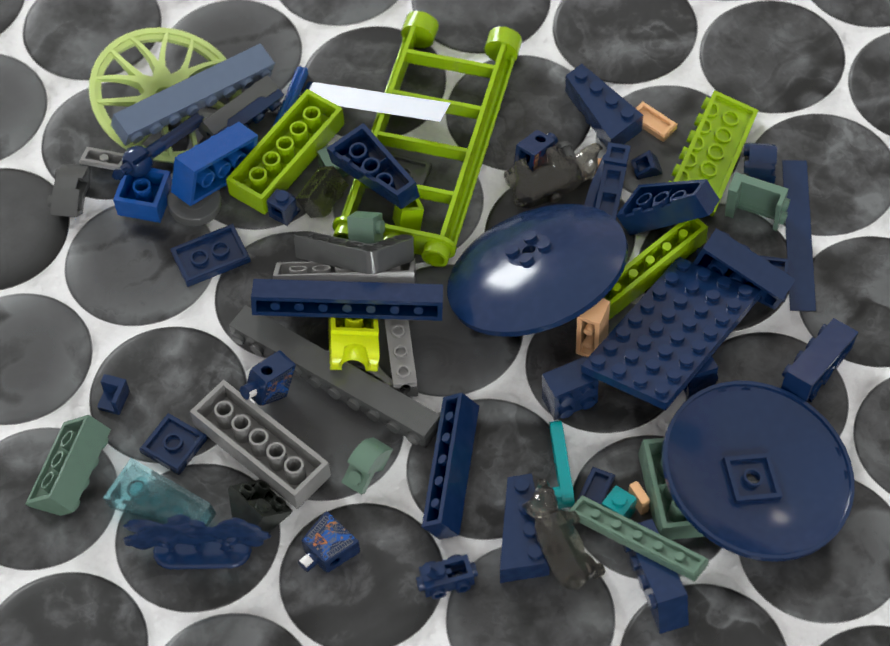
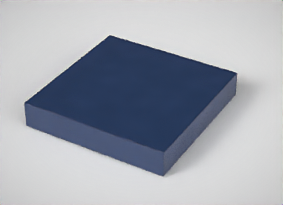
(173, 444)

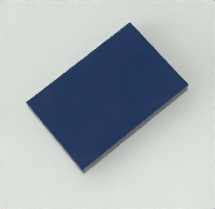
(210, 255)

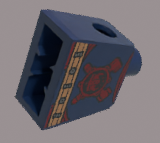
(534, 148)

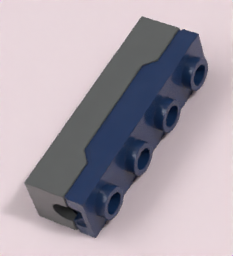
(245, 108)

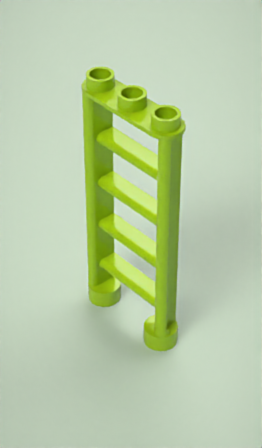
(420, 31)

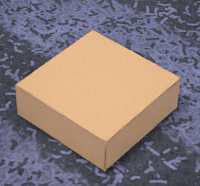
(643, 500)

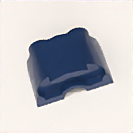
(761, 161)

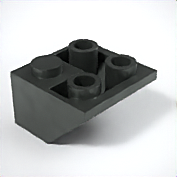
(257, 504)

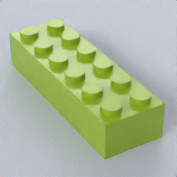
(285, 150)

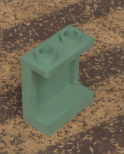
(758, 198)

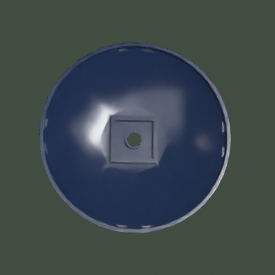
(514, 292)
(781, 441)

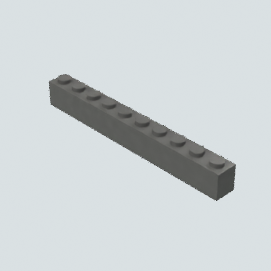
(350, 384)

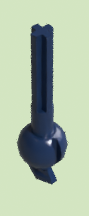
(139, 160)

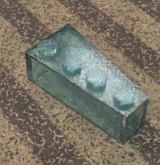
(154, 497)

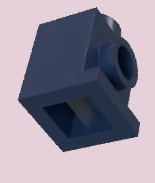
(284, 202)

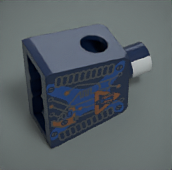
(269, 379)
(328, 545)

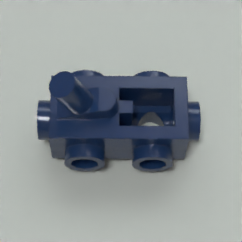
(441, 577)

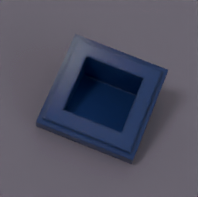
(646, 165)

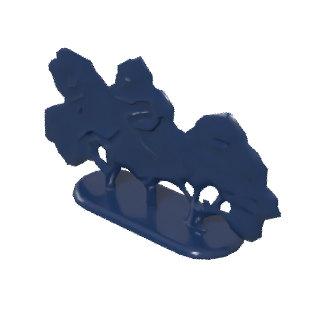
(192, 545)

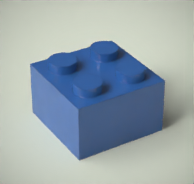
(144, 195)

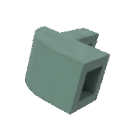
(365, 460)

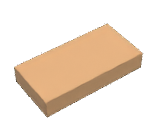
(656, 123)

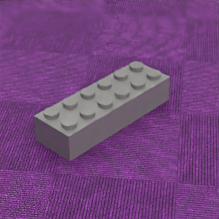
(320, 272)
(260, 444)

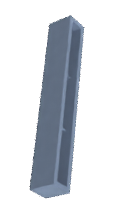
(192, 95)

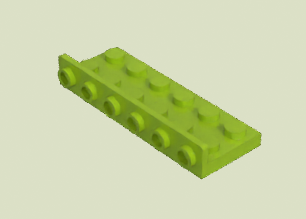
(715, 142)

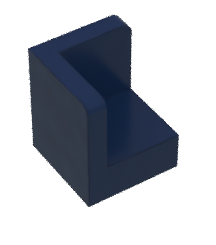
(114, 394)

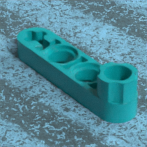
(565, 489)

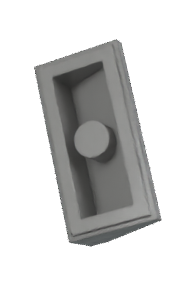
(101, 158)

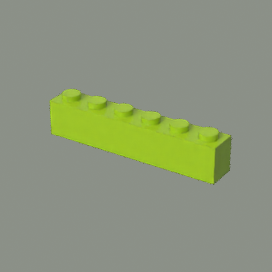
(654, 261)

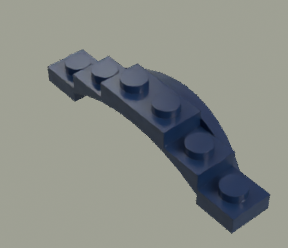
(609, 179)

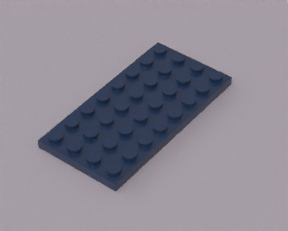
(671, 333)

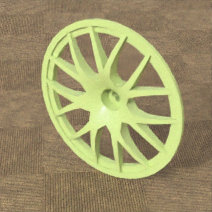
(147, 84)

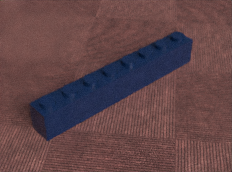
(347, 299)

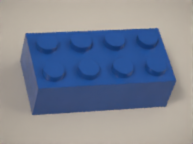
(208, 164)

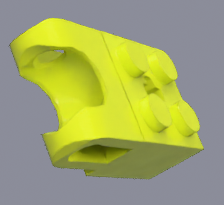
(353, 340)

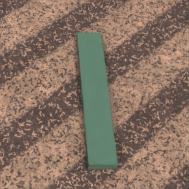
(640, 539)

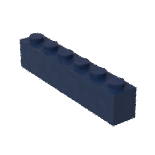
(450, 466)

